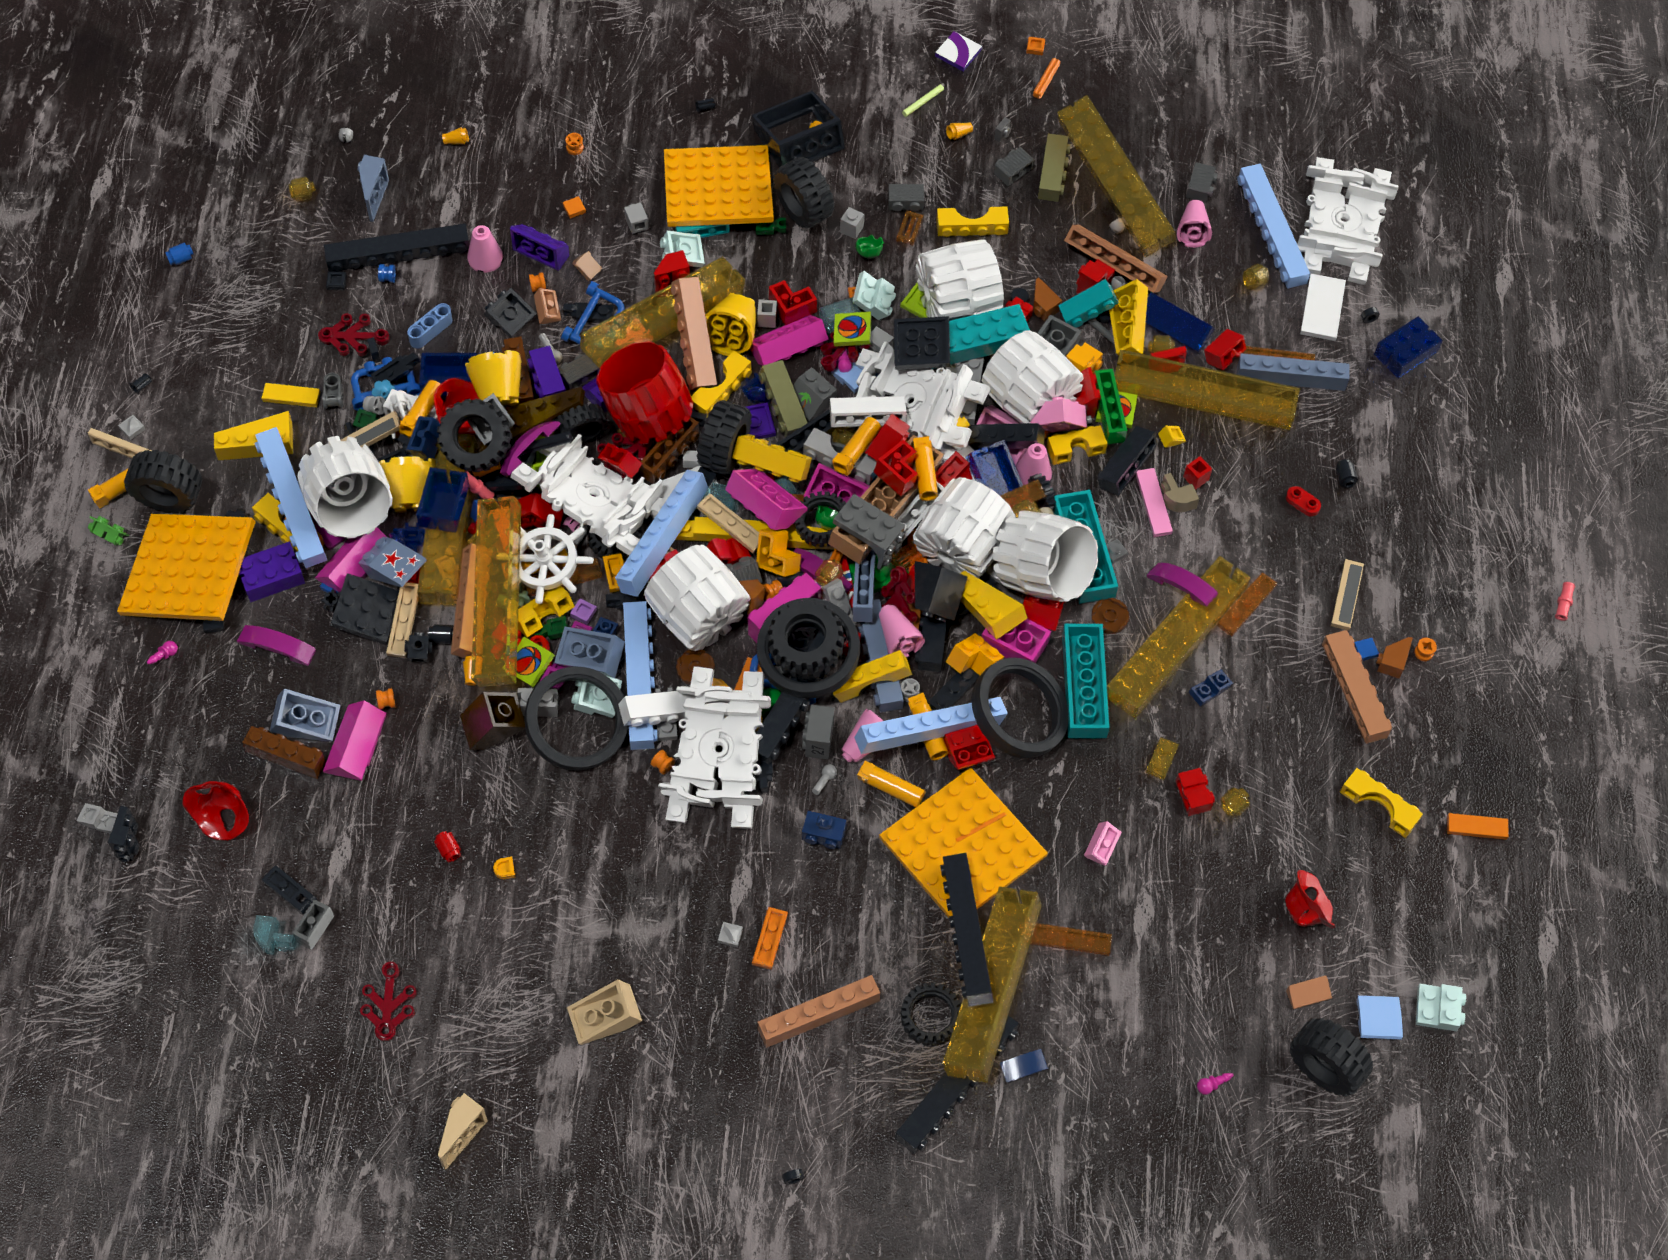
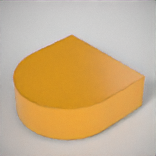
(504, 868)

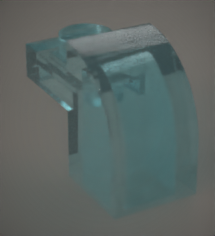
(267, 935)

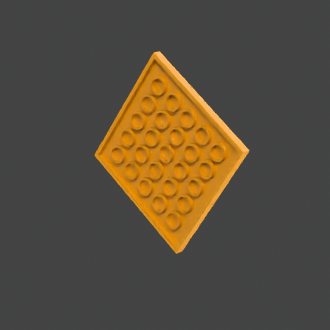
(718, 186)
(186, 567)
(994, 854)

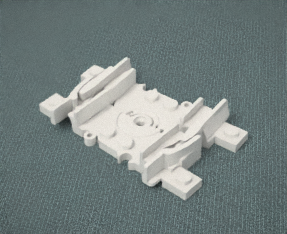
(1339, 241)
(936, 395)
(578, 479)
(698, 742)

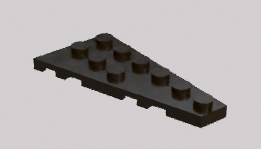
(541, 410)

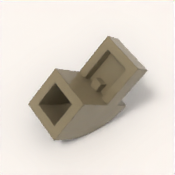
(1176, 498)

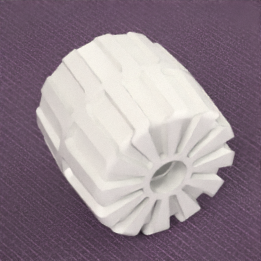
(960, 280)
(1028, 374)
(344, 487)
(962, 527)
(1045, 556)
(696, 597)

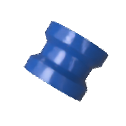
(386, 273)

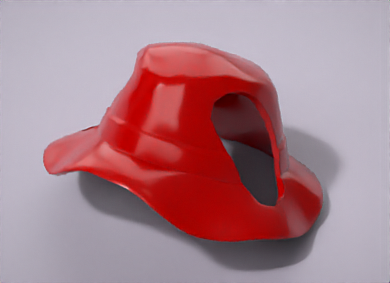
(457, 391)
(207, 809)
(1298, 902)

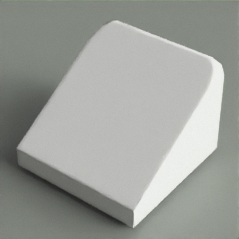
(690, 459)

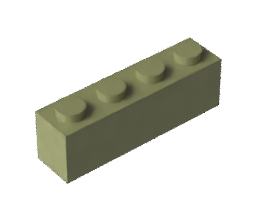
(1053, 166)
(783, 397)

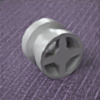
(374, 404)
(909, 685)

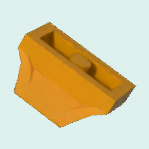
(612, 566)

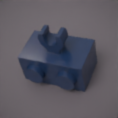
(823, 830)

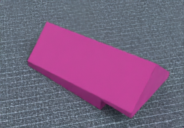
(834, 482)
(348, 559)
(355, 741)

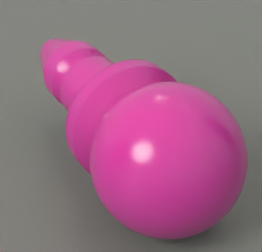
(844, 363)
(168, 649)
(1207, 1085)

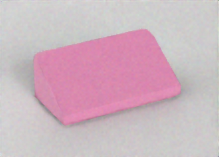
(1102, 843)

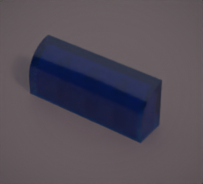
(1177, 323)

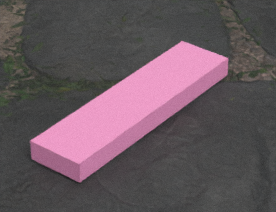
(1154, 502)

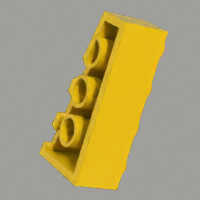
(1129, 317)
(240, 440)
(771, 458)
(991, 607)

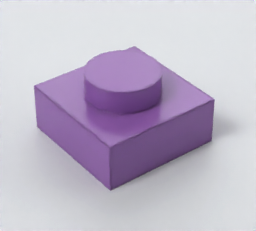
(583, 611)

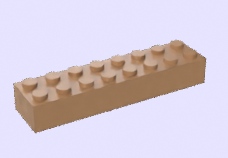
(885, 499)

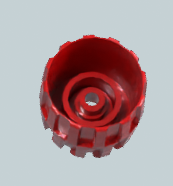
(644, 392)

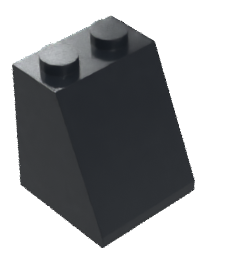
(938, 591)

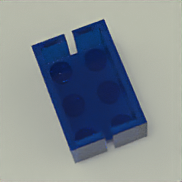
(1409, 347)
(443, 367)
(995, 468)
(442, 501)

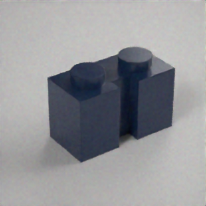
(424, 438)

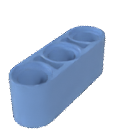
(430, 325)

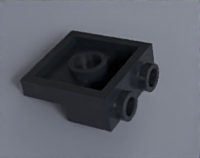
(509, 312)
(122, 837)

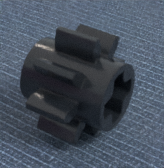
(330, 597)

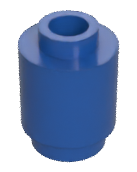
(179, 254)

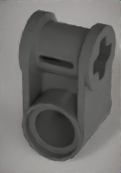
(332, 394)

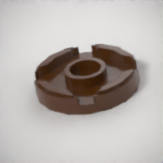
(1111, 614)
(692, 658)

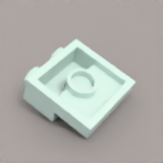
(687, 242)
(874, 295)
(592, 699)
(1440, 1006)

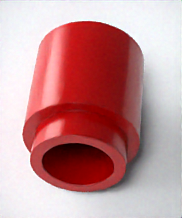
(447, 846)

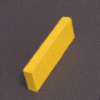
(291, 395)

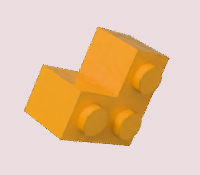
(1084, 357)
(773, 553)
(973, 654)

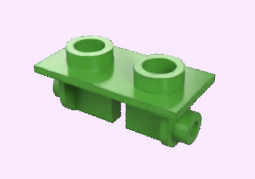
(101, 526)

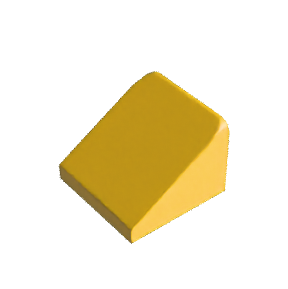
(1171, 436)

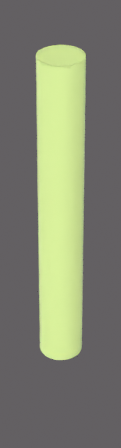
(923, 100)

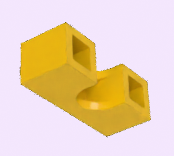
(1090, 439)
(555, 601)

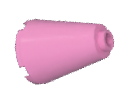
(1194, 225)
(484, 250)
(1034, 462)
(899, 631)
(850, 748)

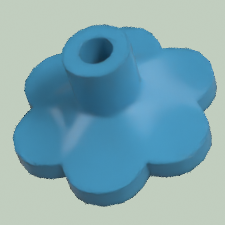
(382, 387)

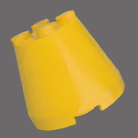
(732, 324)
(496, 374)
(406, 480)

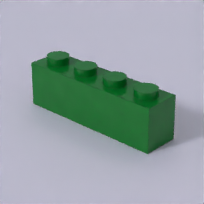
(1110, 407)

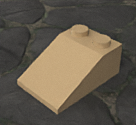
(604, 1012)
(462, 1125)

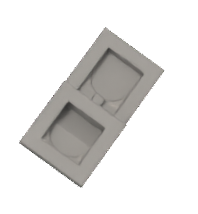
(97, 818)

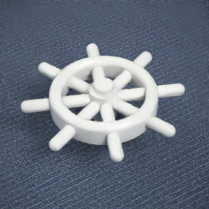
(546, 558)

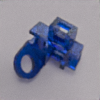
(753, 392)
(411, 542)

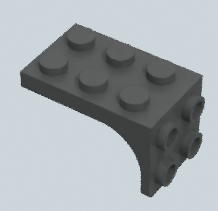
(872, 527)

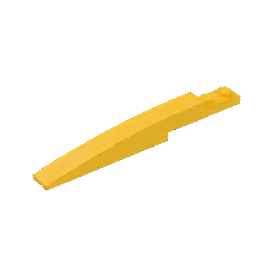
(705, 530)

